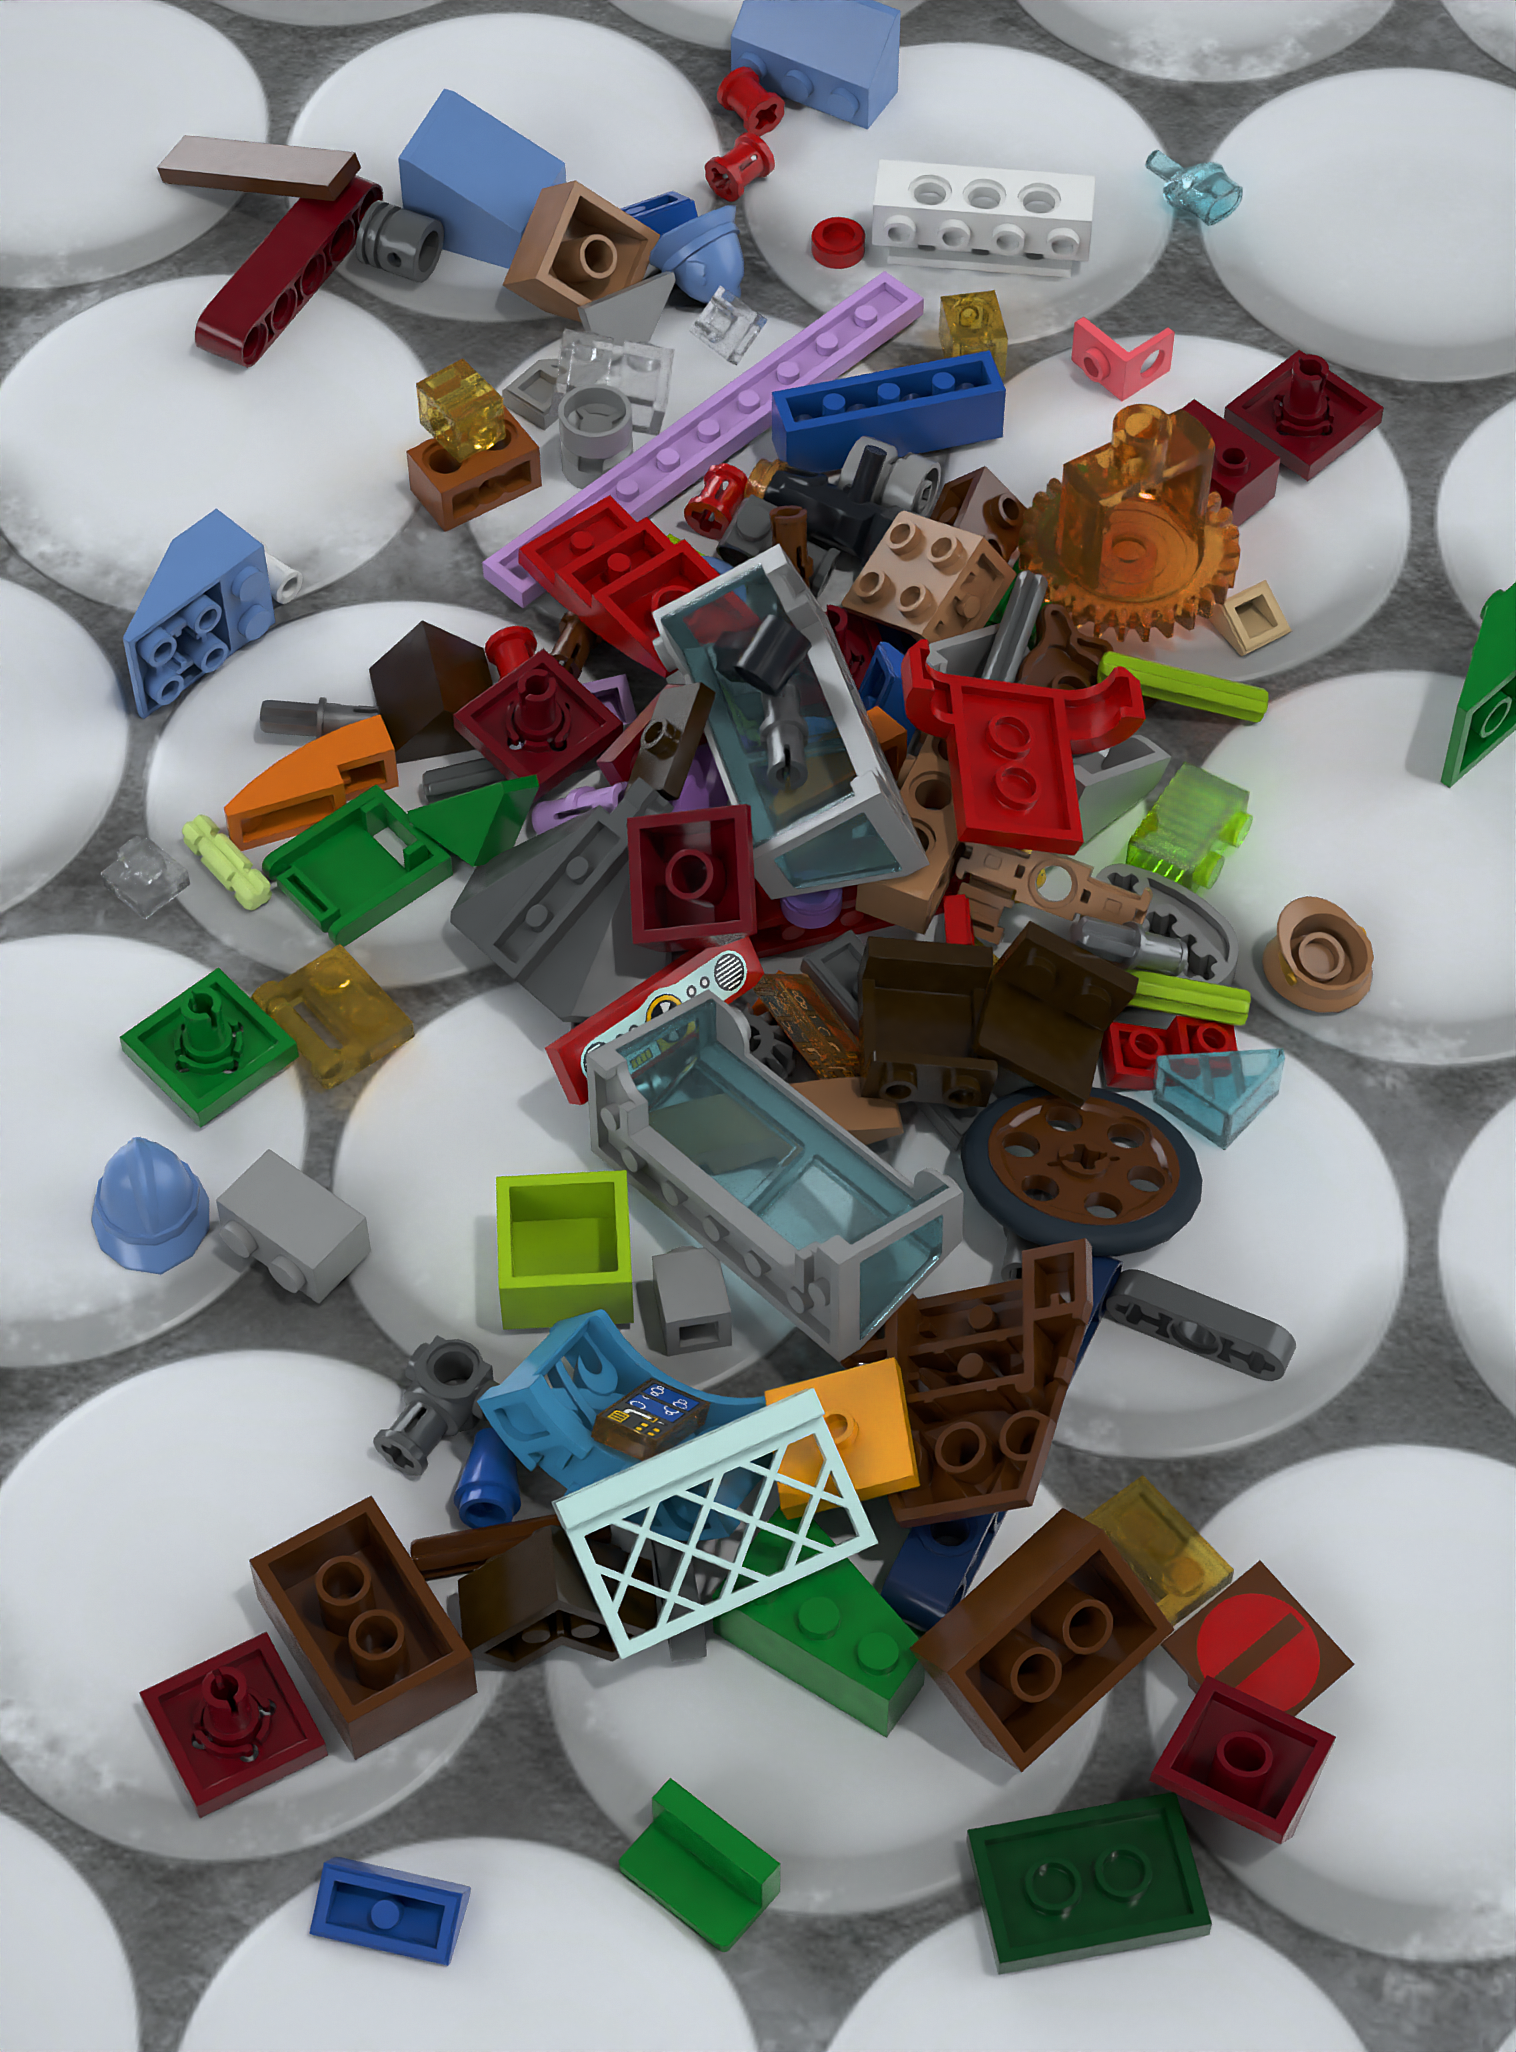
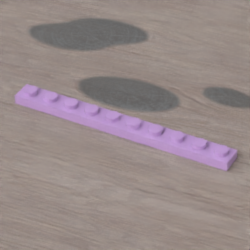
(725, 419)

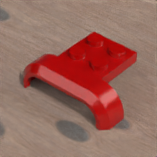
(1016, 747)

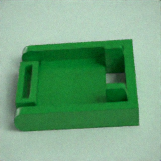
(347, 876)

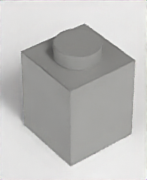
(691, 1300)

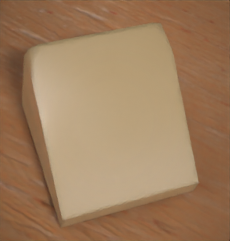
(1250, 619)

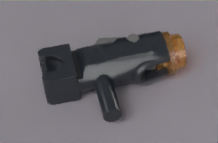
(835, 515)

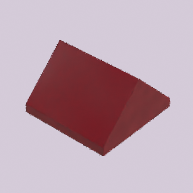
(1244, 1760)

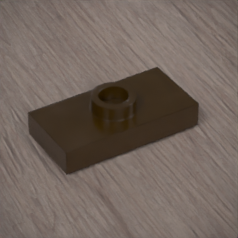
(672, 738)

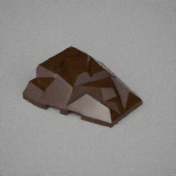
(986, 1383)

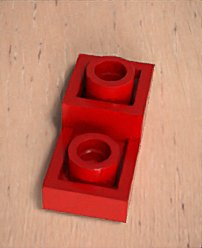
(1132, 1050)

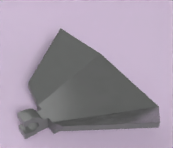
(562, 910)

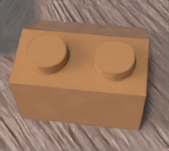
(577, 251)

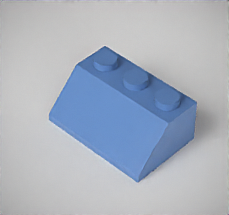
(822, 53)

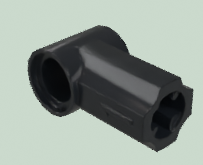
(762, 654)

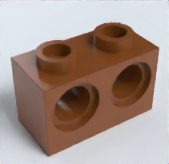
(479, 484)

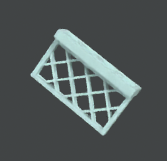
(688, 1466)

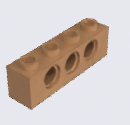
(915, 898)

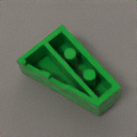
(826, 1631)

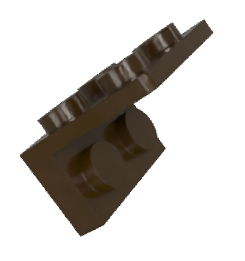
(1051, 1011)

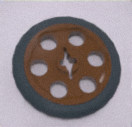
(1082, 1170)

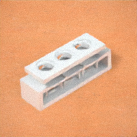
(961, 223)

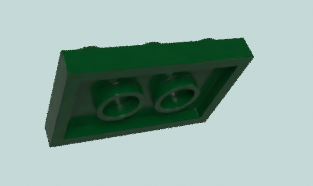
(1087, 1882)

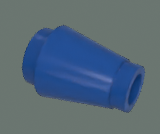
(489, 1483)

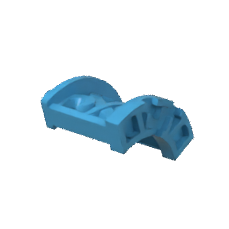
(556, 1423)

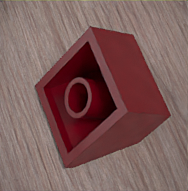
(692, 878)

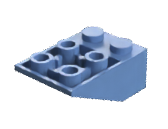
(197, 610)

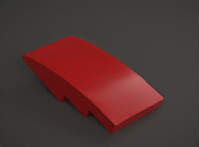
(615, 575)

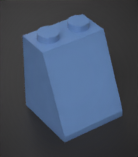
(475, 178)

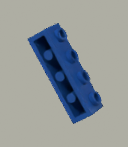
(907, 407)

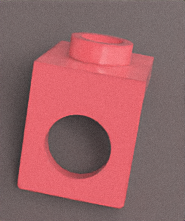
(1115, 367)

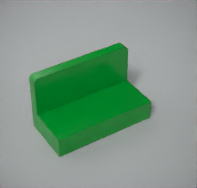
(701, 1868)

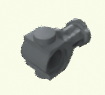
(752, 534)
(433, 1406)

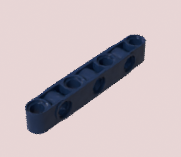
(933, 1577)

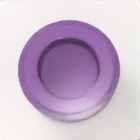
(812, 909)

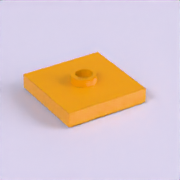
(869, 1427)

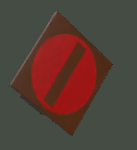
(1259, 1644)

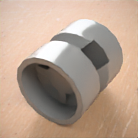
(594, 432)
(903, 481)

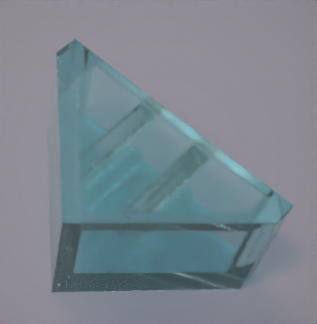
(1218, 1090)

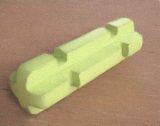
(226, 862)

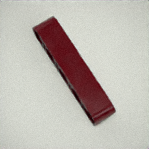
(283, 274)

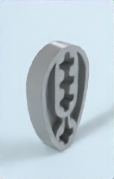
(1185, 916)

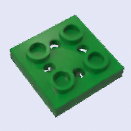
(198, 1035)

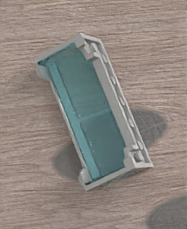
(849, 814)
(766, 1174)

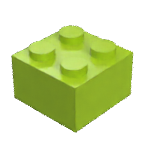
(563, 1247)

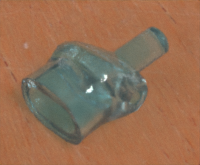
(1197, 188)

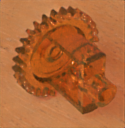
(1135, 529)

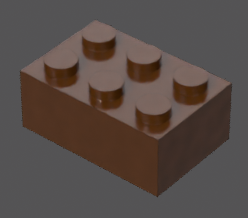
(363, 1627)
(1042, 1638)

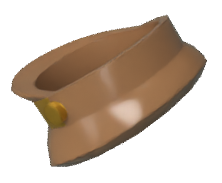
(1319, 956)

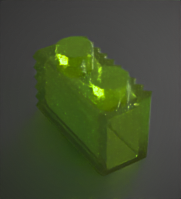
(1191, 828)

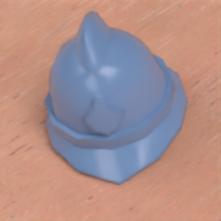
(703, 254)
(149, 1208)

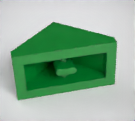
(479, 821)

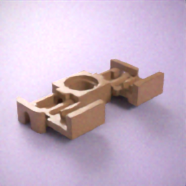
(996, 879)

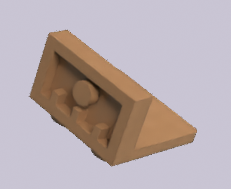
(930, 580)

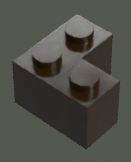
(540, 1599)

